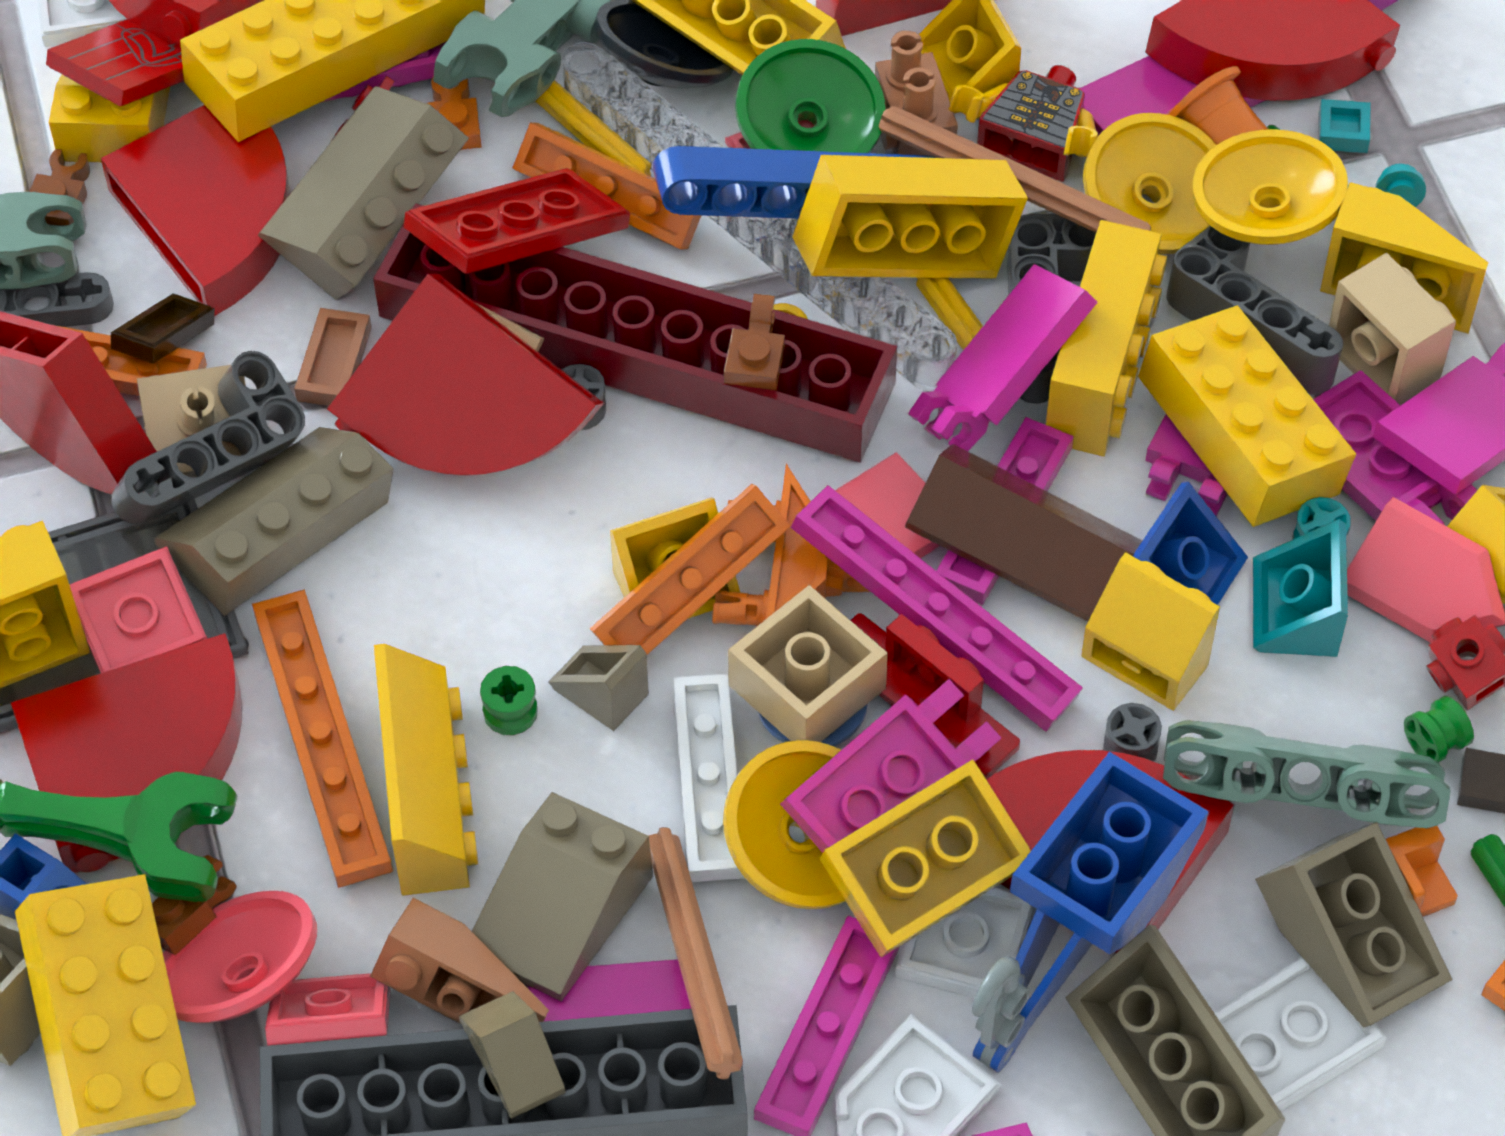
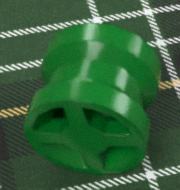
(514, 713)
(1439, 729)

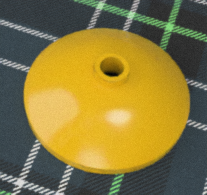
(1155, 158)
(1269, 186)
(759, 827)

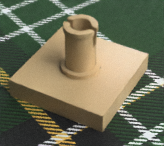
(181, 406)

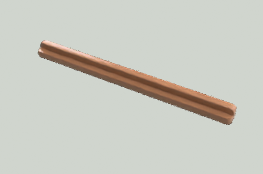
(1039, 188)
(694, 955)

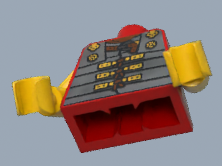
(1031, 119)

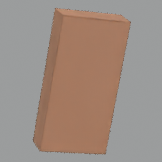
(332, 355)

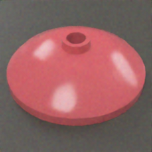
(242, 957)

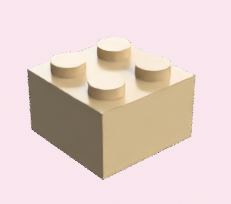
(1391, 328)
(807, 668)

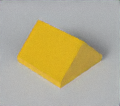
(972, 46)
(647, 543)

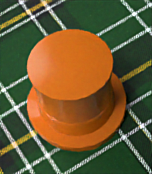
(1218, 107)

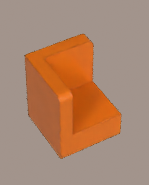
(1417, 859)

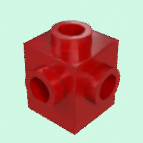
(1473, 678)

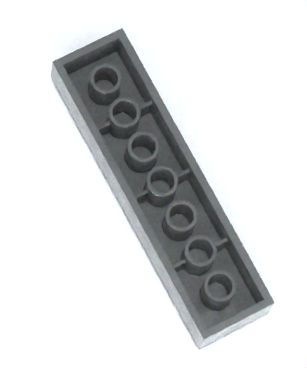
(617, 1072)

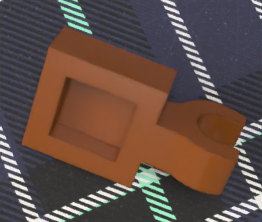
(756, 353)
(183, 920)

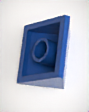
(1193, 545)

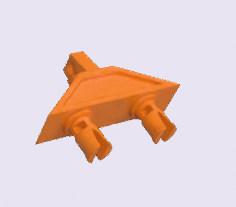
(793, 569)

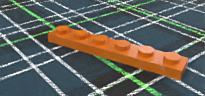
(322, 739)

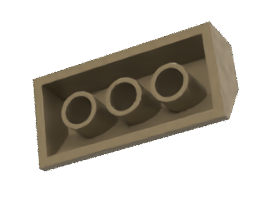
(361, 189)
(279, 515)
(1171, 1046)

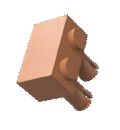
(914, 85)

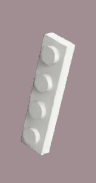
(706, 772)

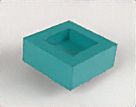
(1345, 125)

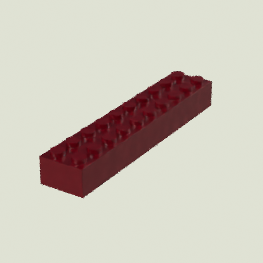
(668, 341)

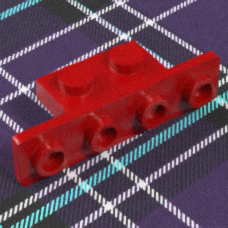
(920, 666)

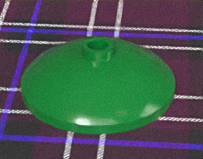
(813, 84)

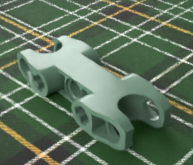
(515, 48)
(27, 233)
(1377, 800)

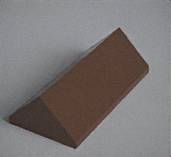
(1019, 531)

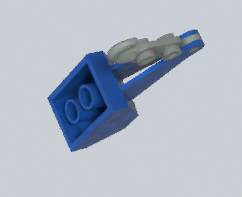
(1096, 873)

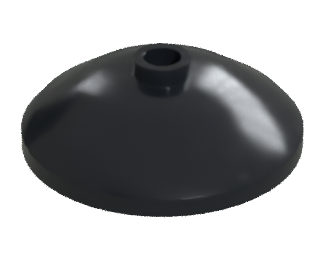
(655, 49)

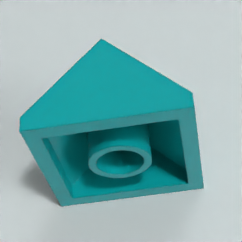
(1302, 594)

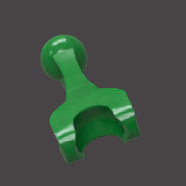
(131, 827)

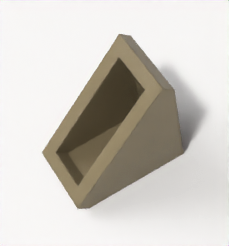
(605, 681)
(514, 1053)

